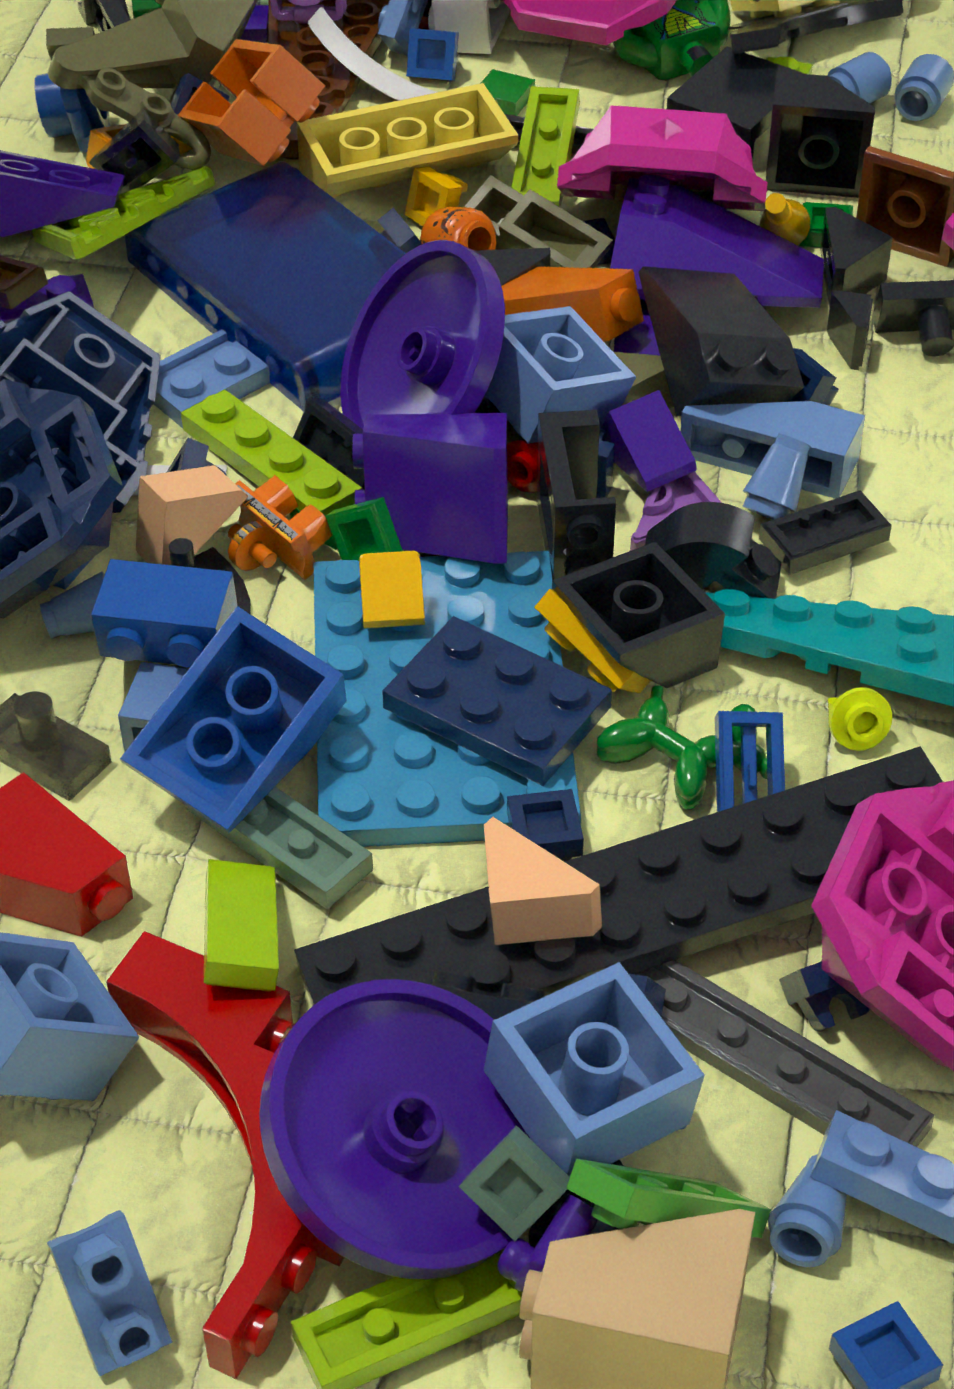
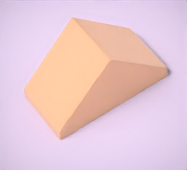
(183, 506)
(536, 892)

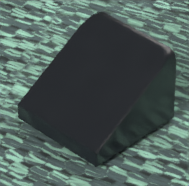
(849, 325)

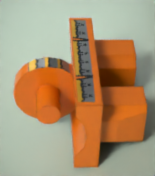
(268, 534)

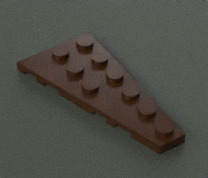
(359, 26)

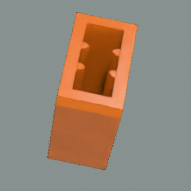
(600, 296)

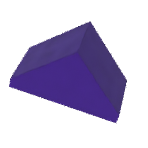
(648, 442)

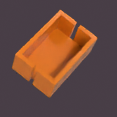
(269, 93)

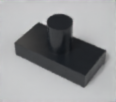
(921, 308)

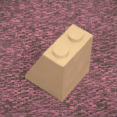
(638, 1306)

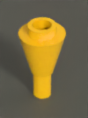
(785, 218)

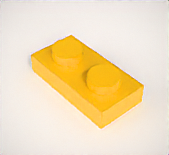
(572, 634)

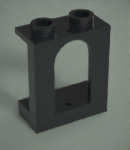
(573, 521)

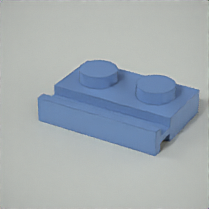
(206, 370)

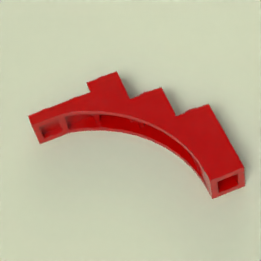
(228, 1044)

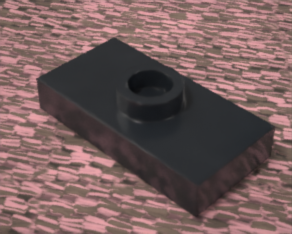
(330, 437)
(825, 532)

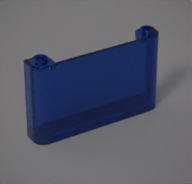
(272, 270)

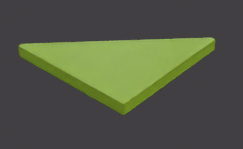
(132, 209)

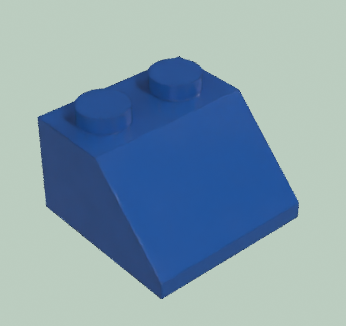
(160, 611)

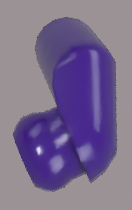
(519, 1257)

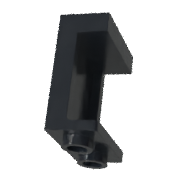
(736, 87)

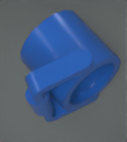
(67, 111)

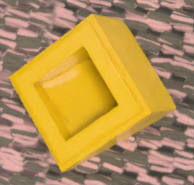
(391, 589)

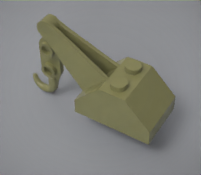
(154, 54)

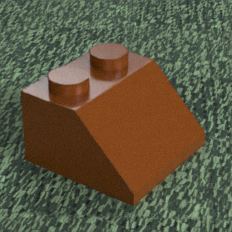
(907, 203)

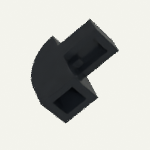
(716, 545)

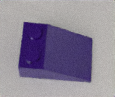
(49, 191)

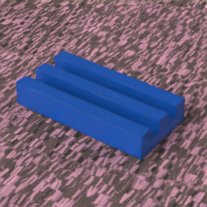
(724, 754)

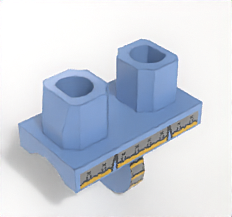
(110, 1293)

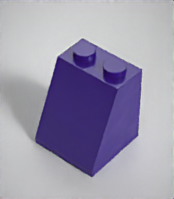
(439, 480)

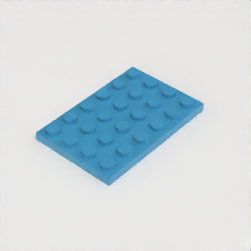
(384, 774)

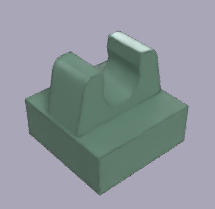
(515, 1183)

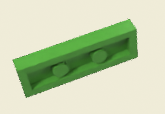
(635, 1195)

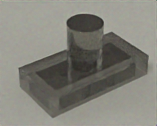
(47, 746)

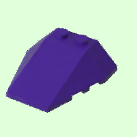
(682, 230)

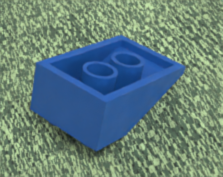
(237, 721)

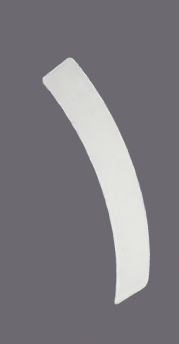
(361, 63)

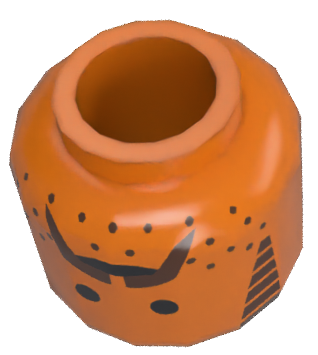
(461, 225)

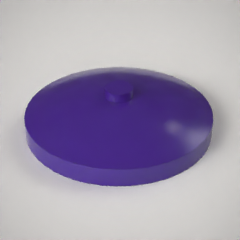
(425, 336)
(380, 1120)

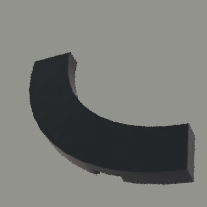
(772, 33)

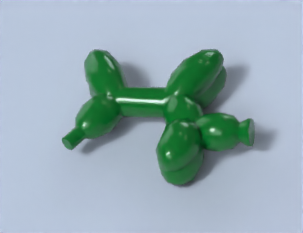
(639, 735)

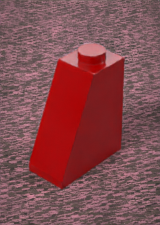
(55, 863)

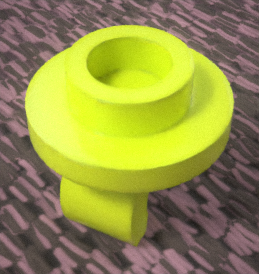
(859, 718)

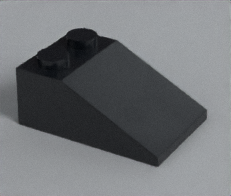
(717, 340)

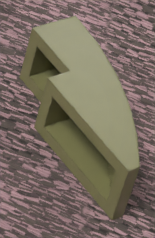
(538, 223)

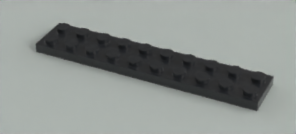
(657, 895)

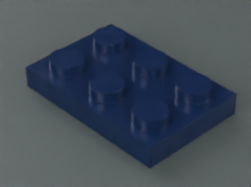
(497, 700)

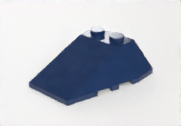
(85, 354)

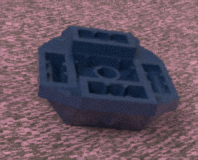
(52, 490)

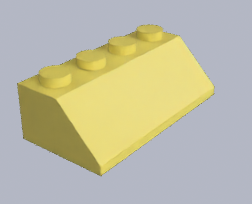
(393, 138)

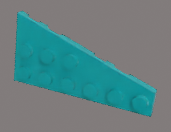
(892, 649)

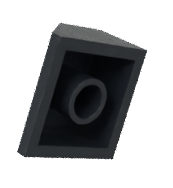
(817, 136)
(647, 614)

